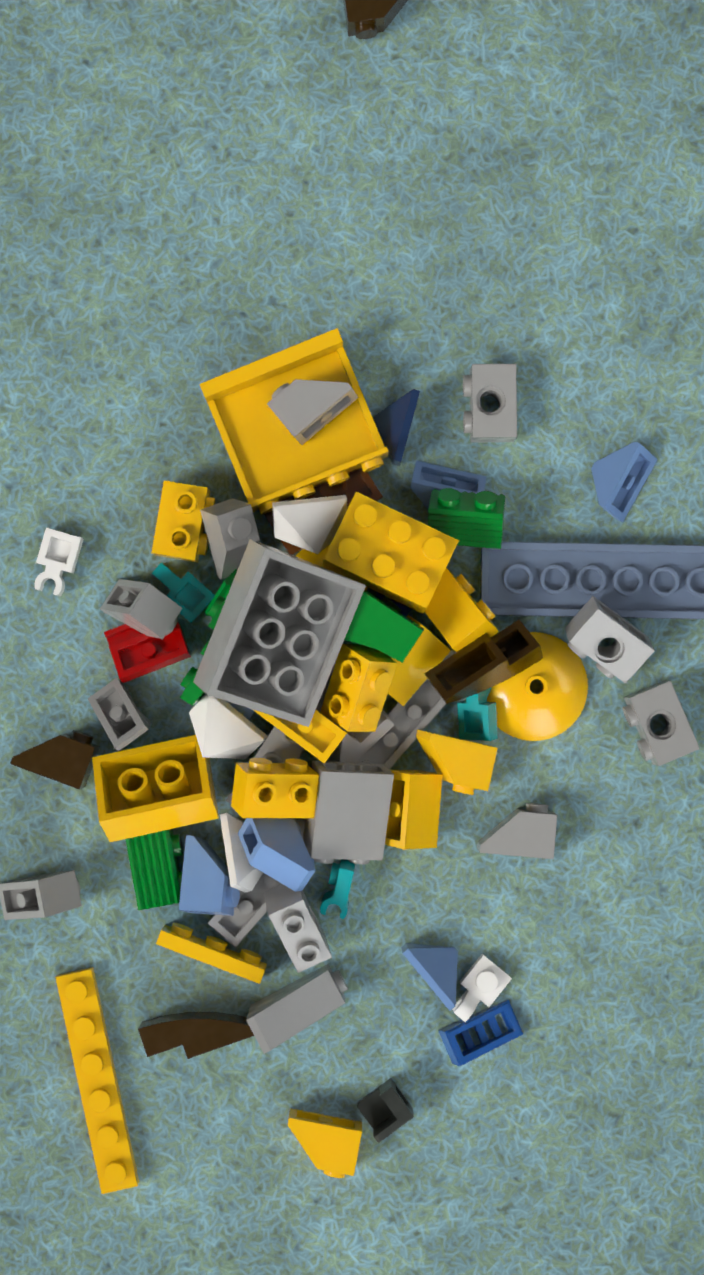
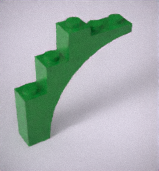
(373, 626)

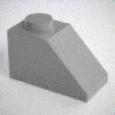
(310, 405)
(228, 531)
(142, 608)
(523, 833)
(40, 895)

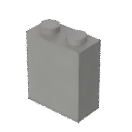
(349, 812)

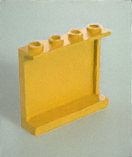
(261, 447)

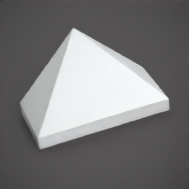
(309, 522)
(224, 730)
(241, 873)

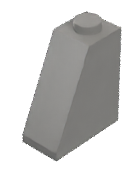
(296, 1007)

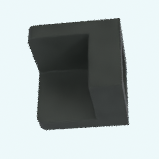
(385, 1109)

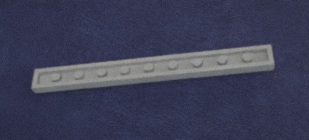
(407, 719)

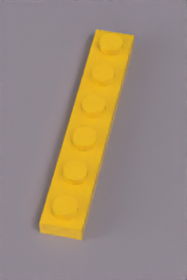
(97, 1080)

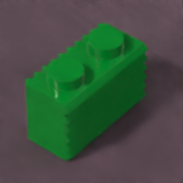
(468, 517)
(156, 868)

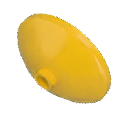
(555, 707)

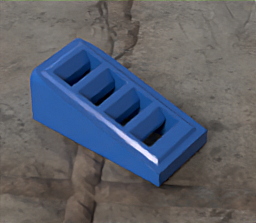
(462, 1057)

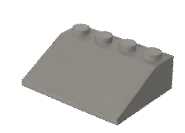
(278, 634)

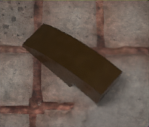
(485, 663)
(194, 1030)

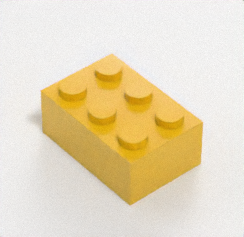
(389, 552)
(154, 788)

